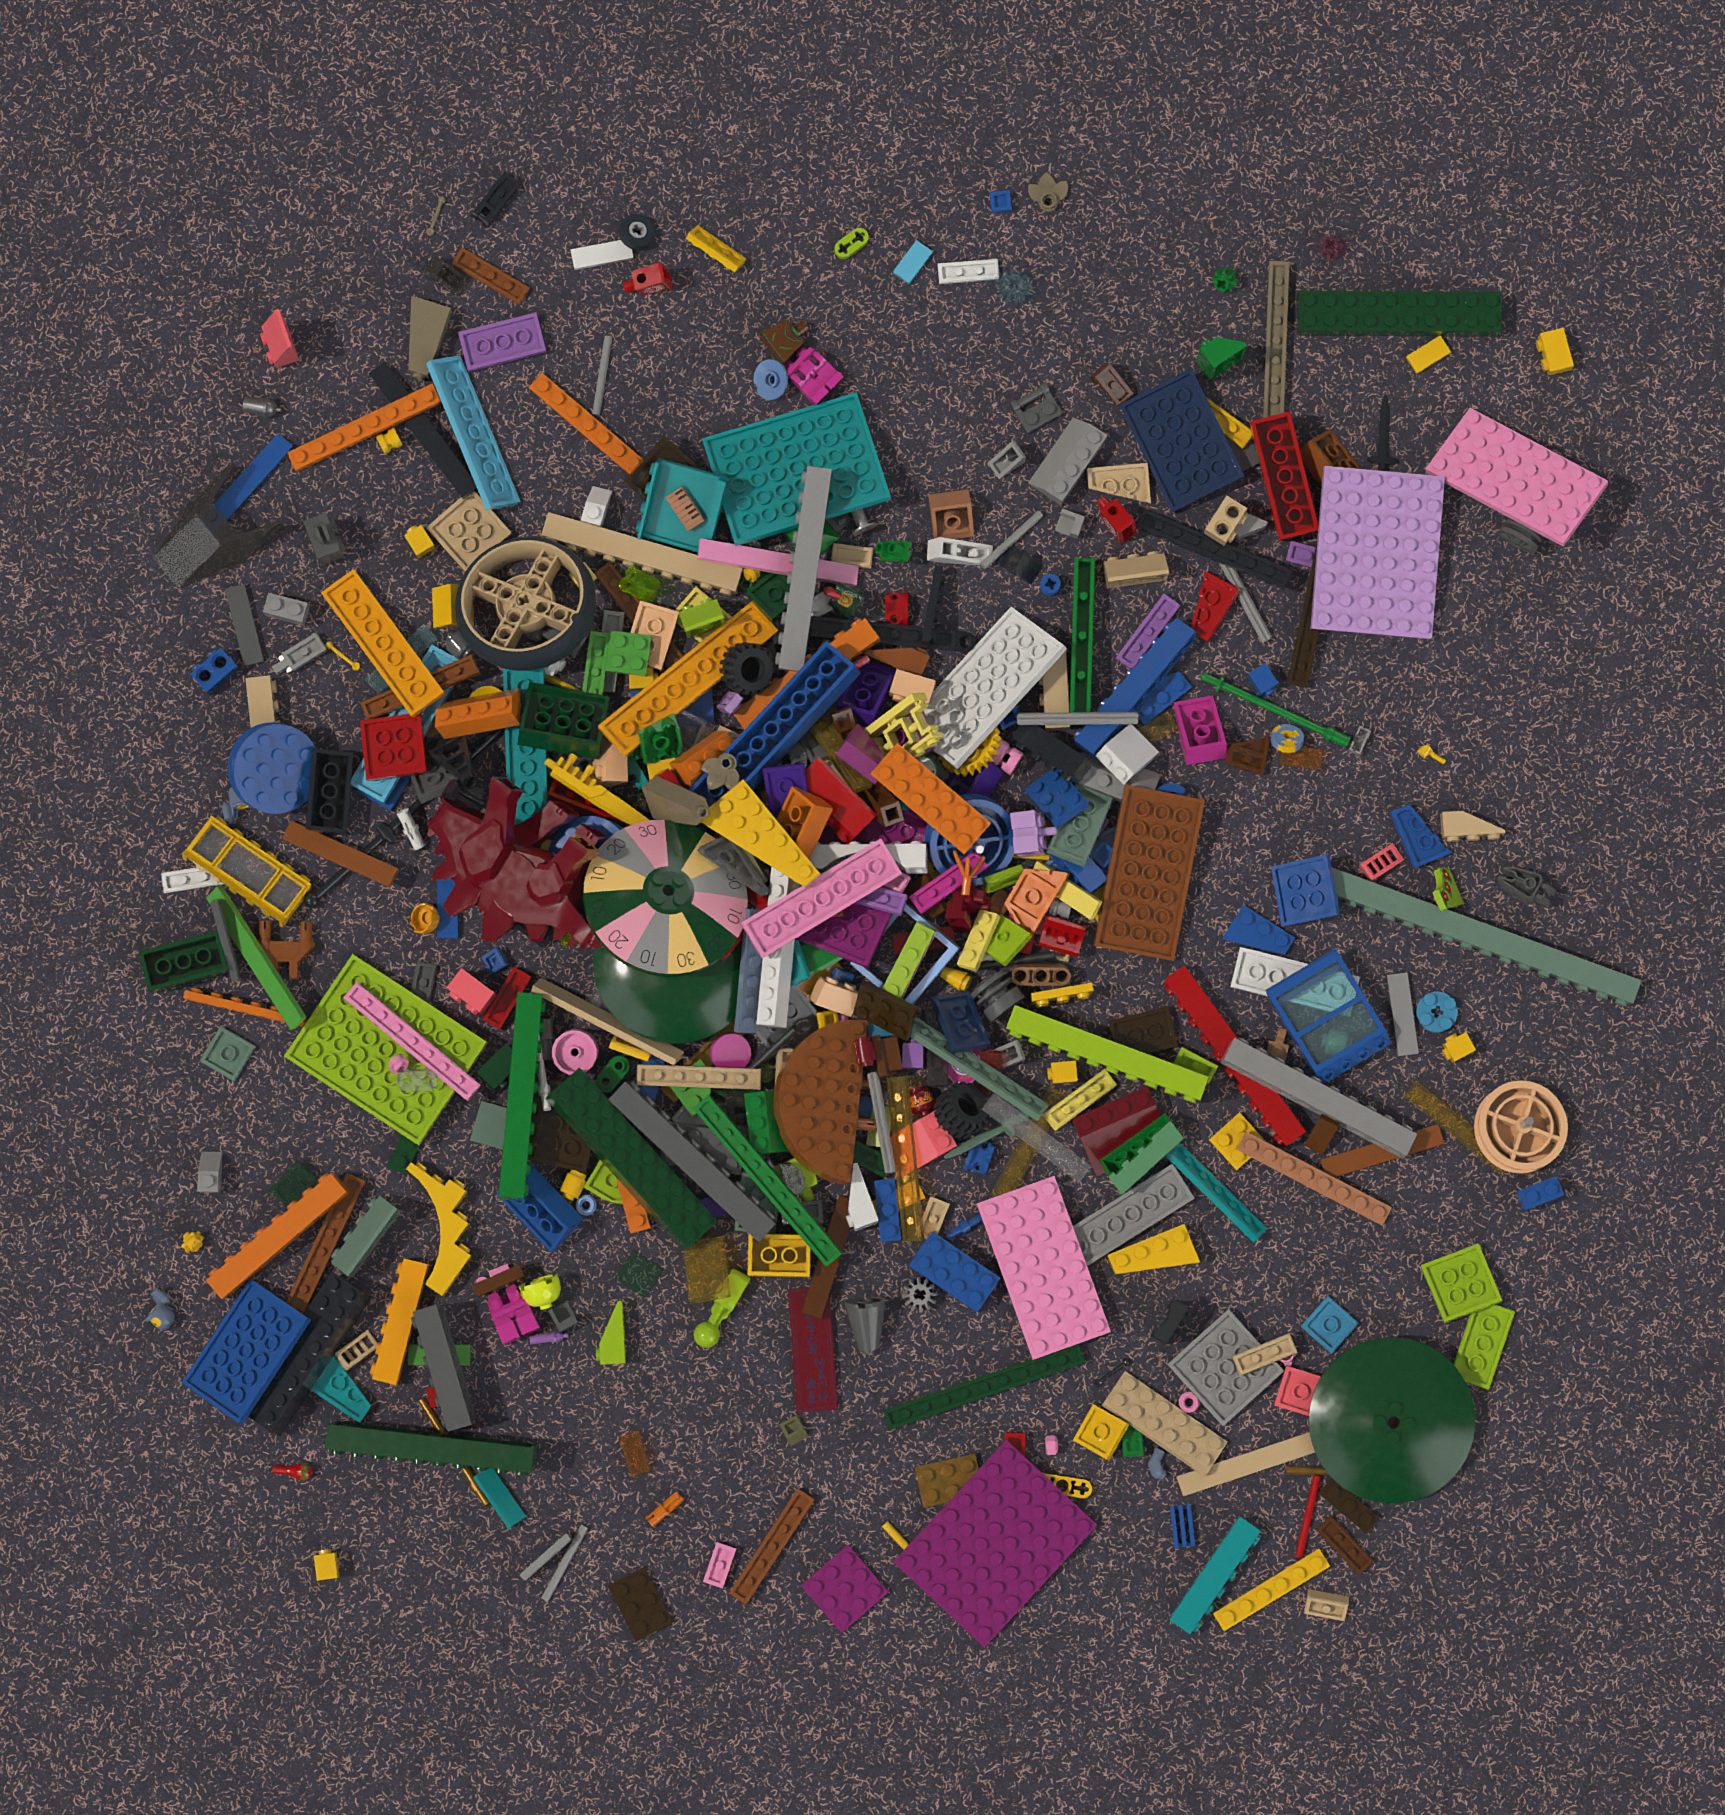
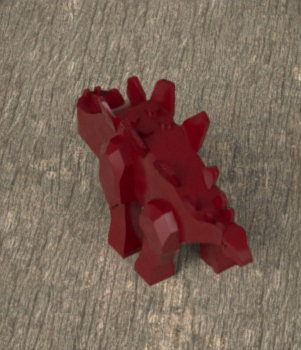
(508, 872)

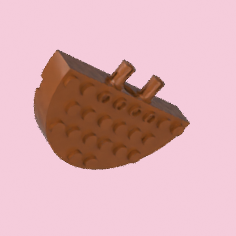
(820, 1100)

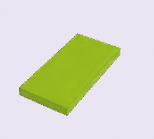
(1483, 1344)

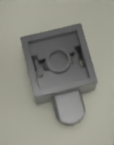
(323, 538)

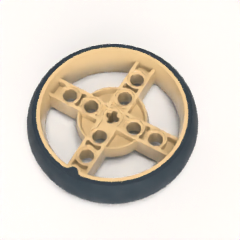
(478, 580)

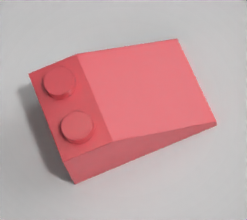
(279, 340)
(930, 1140)

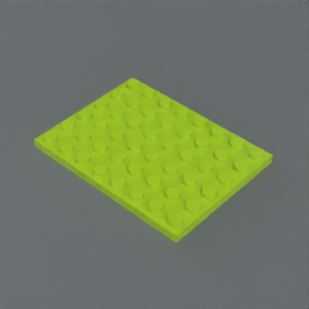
(355, 1054)

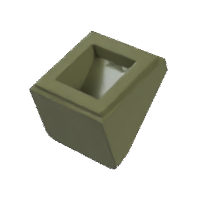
(793, 1430)

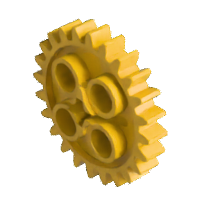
(979, 757)

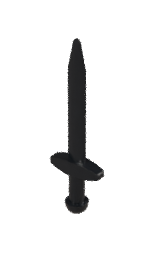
(1382, 458)

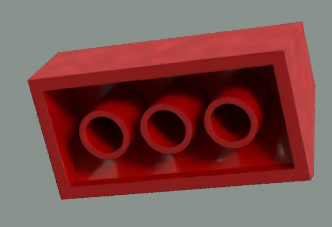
(849, 811)

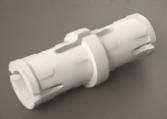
(411, 829)

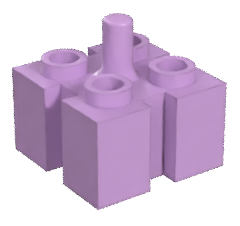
(1029, 833)

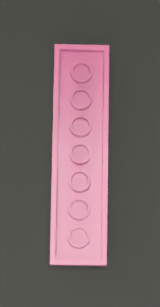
(821, 898)

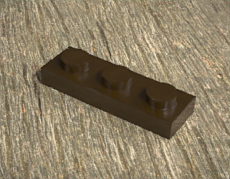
(1348, 1505)

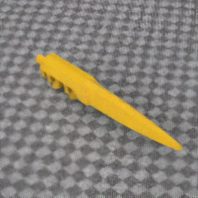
(587, 788)

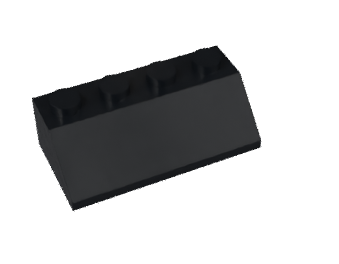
(329, 791)

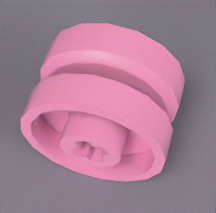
(578, 1039)

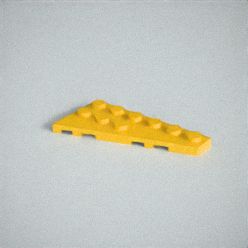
(750, 824)

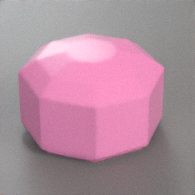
(1051, 1445)

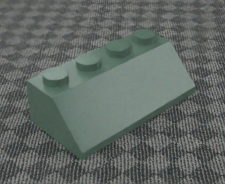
(365, 1236)

